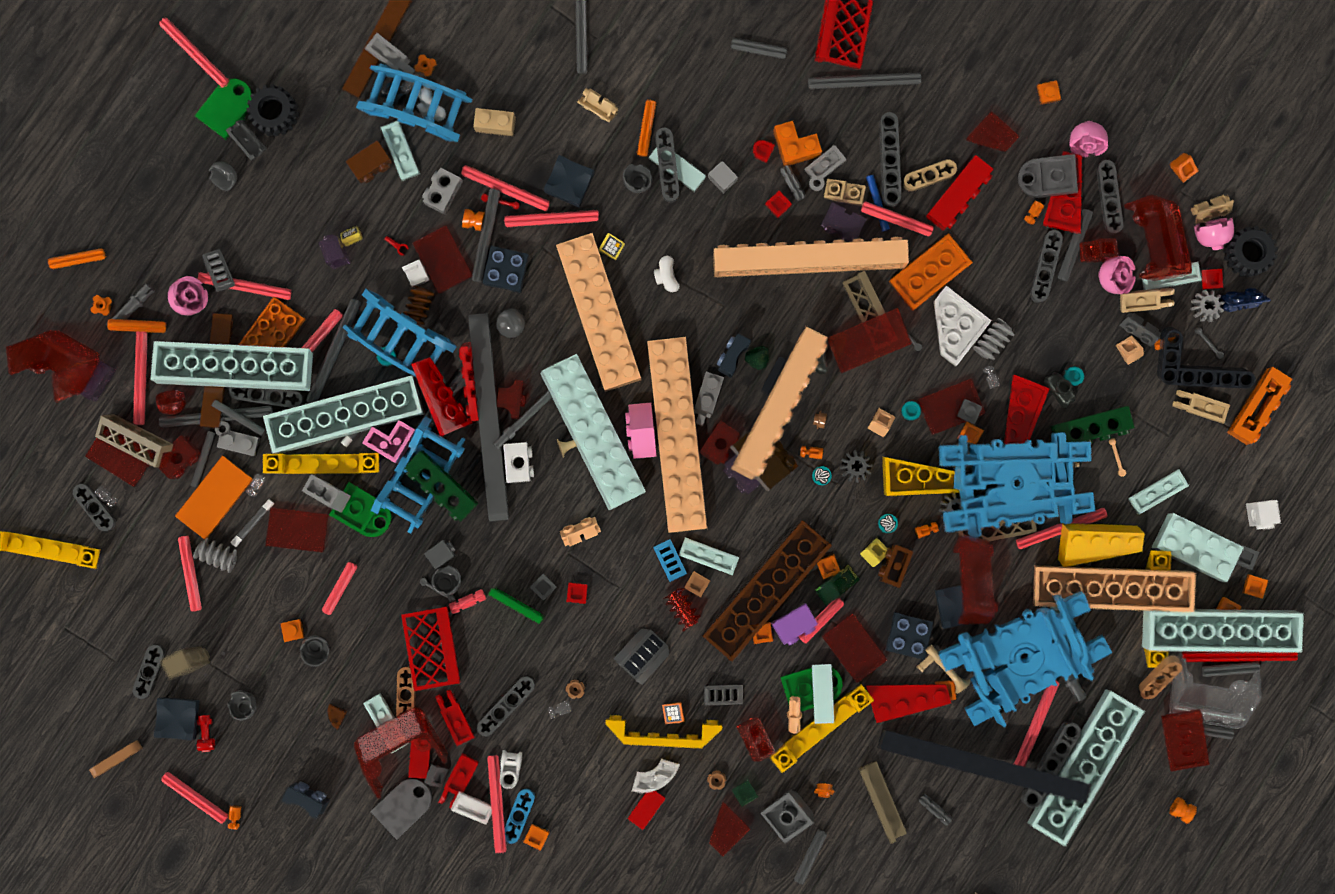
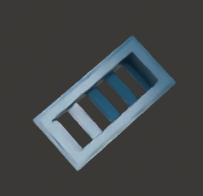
(660, 556)

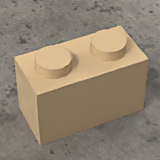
(494, 122)

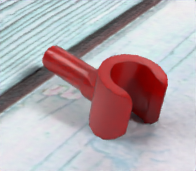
(396, 245)

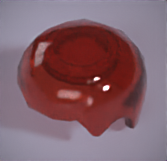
(170, 402)

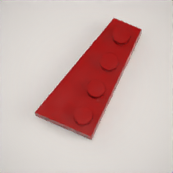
(1065, 210)
(467, 370)
(443, 407)
(1024, 409)
(903, 700)

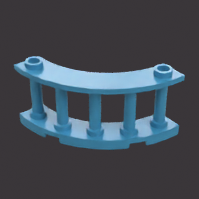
(407, 115)
(404, 323)
(394, 484)

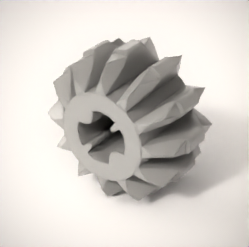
(1200, 302)

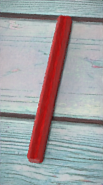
(1221, 656)

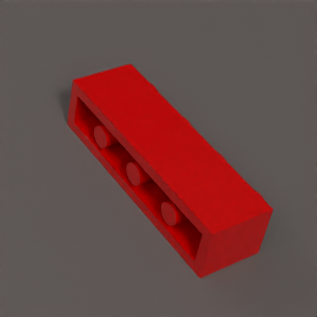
(961, 190)

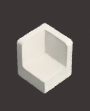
(416, 273)

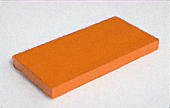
(930, 271)
(214, 497)

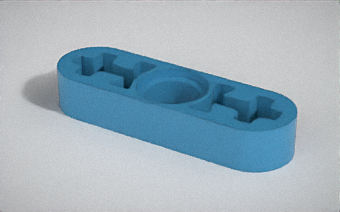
(519, 800)

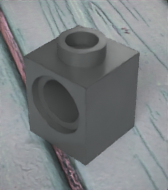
(440, 554)

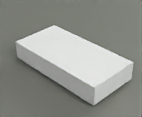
(472, 808)

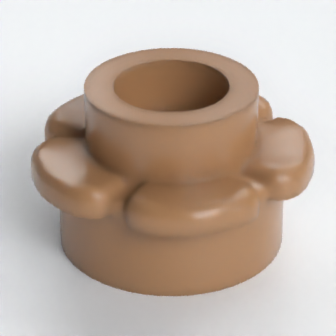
(820, 420)
(570, 689)
(716, 785)

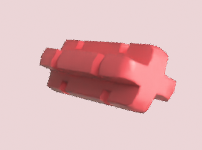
(467, 601)

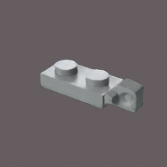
(388, 54)
(707, 396)

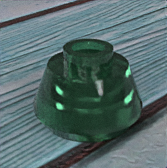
(757, 357)

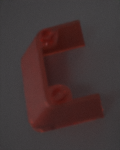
(1164, 237)
(55, 351)
(976, 580)
(392, 735)

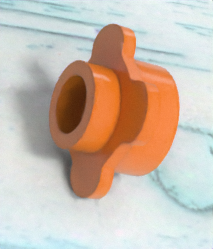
(427, 71)
(105, 310)
(824, 790)

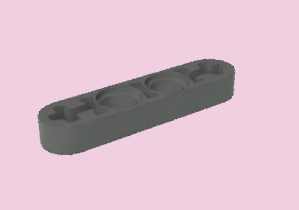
(665, 165)
(1109, 197)
(1046, 266)
(266, 397)
(504, 704)

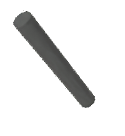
(238, 417)
(202, 459)

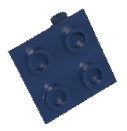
(1248, 299)

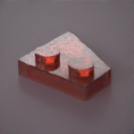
(993, 134)
(727, 830)

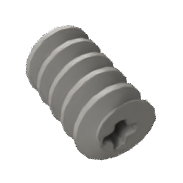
(994, 339)
(216, 555)

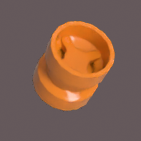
(471, 219)
(1182, 810)

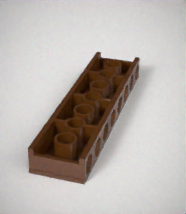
(766, 590)

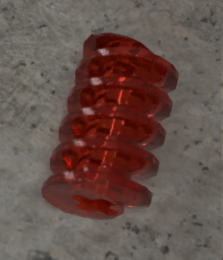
(682, 608)

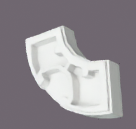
(656, 778)

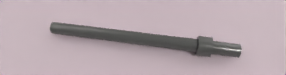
(510, 432)

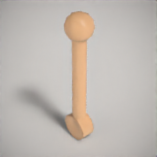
(1121, 472)

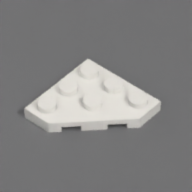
(957, 325)

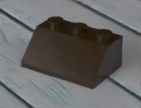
(777, 465)

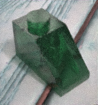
(837, 585)

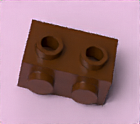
(369, 162)
(896, 565)

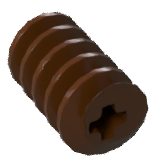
(418, 304)

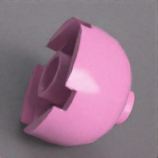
(1088, 138)
(1215, 233)
(1117, 274)
(187, 296)

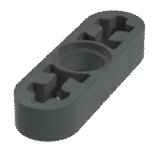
(86, 507)
(141, 675)

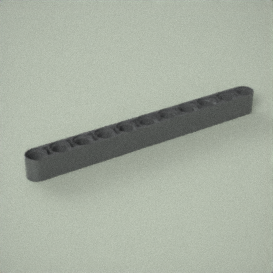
(488, 416)

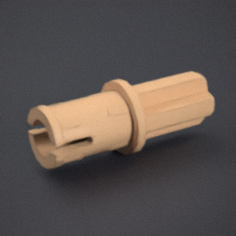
(794, 715)

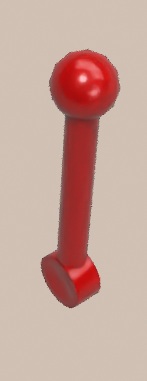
(515, 205)

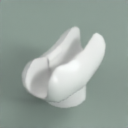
(425, 97)
(665, 274)

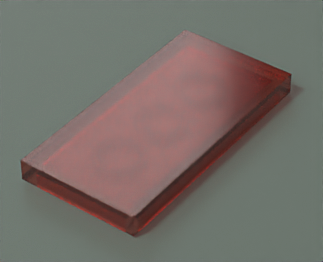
(869, 340)

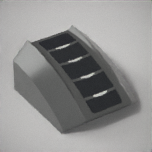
(642, 655)

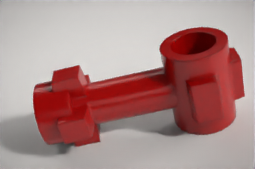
(205, 744)

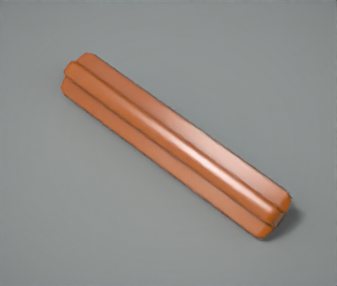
(646, 128)
(76, 258)
(136, 325)

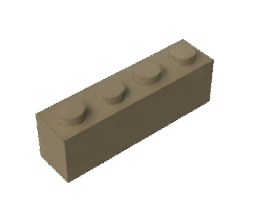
(185, 661)

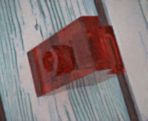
(1098, 250)
(512, 398)

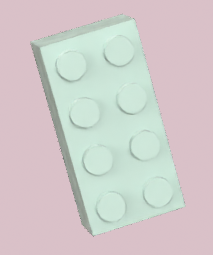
(1197, 547)

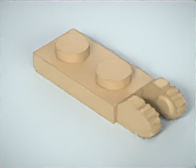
(1145, 300)
(1203, 406)

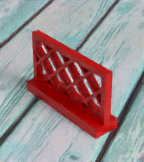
(827, 28)
(447, 648)

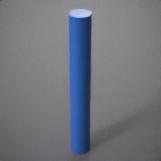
(877, 200)

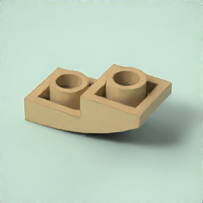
(845, 192)

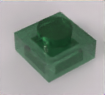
(744, 793)

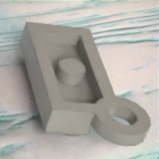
(824, 166)
(236, 441)

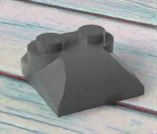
(788, 815)

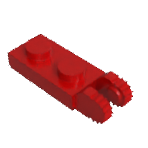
(455, 719)
(459, 777)

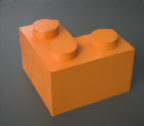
(794, 149)

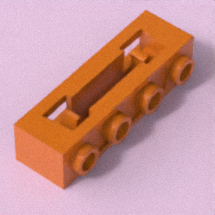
(1277, 380)

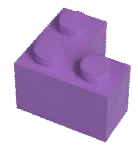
(794, 624)

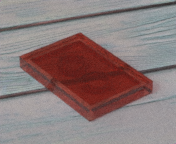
(442, 259)
(943, 406)
(117, 461)
(297, 530)
(854, 648)
(1185, 740)

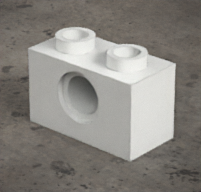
(514, 451)
(1263, 514)

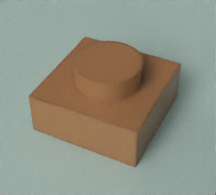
(697, 584)

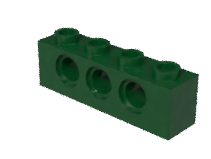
(1121, 417)
(438, 474)

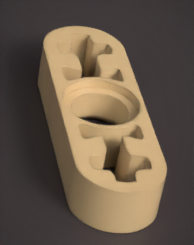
(944, 175)

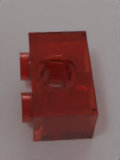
(709, 449)
(189, 457)
(756, 739)

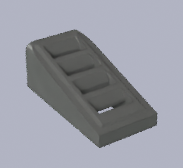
(215, 259)
(707, 688)

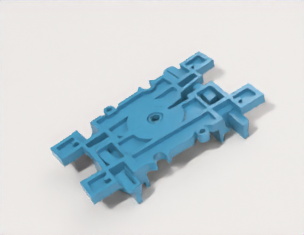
(1043, 476)
(1031, 675)

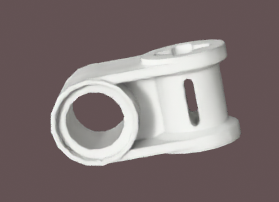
(510, 767)

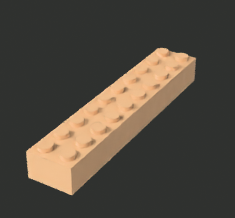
(810, 257)
(677, 434)

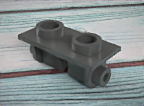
(1133, 324)

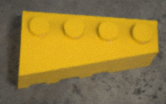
(914, 479)
(1097, 542)

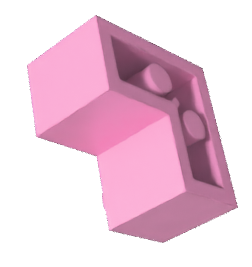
(641, 430)
(390, 446)

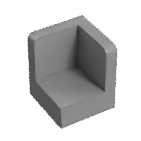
(722, 177)

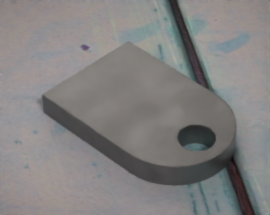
(1050, 176)
(402, 807)

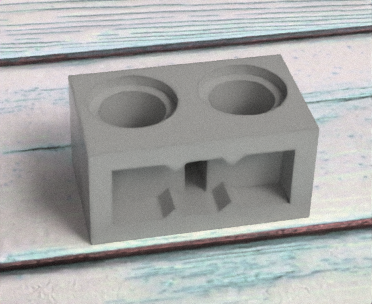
(447, 192)
(326, 493)

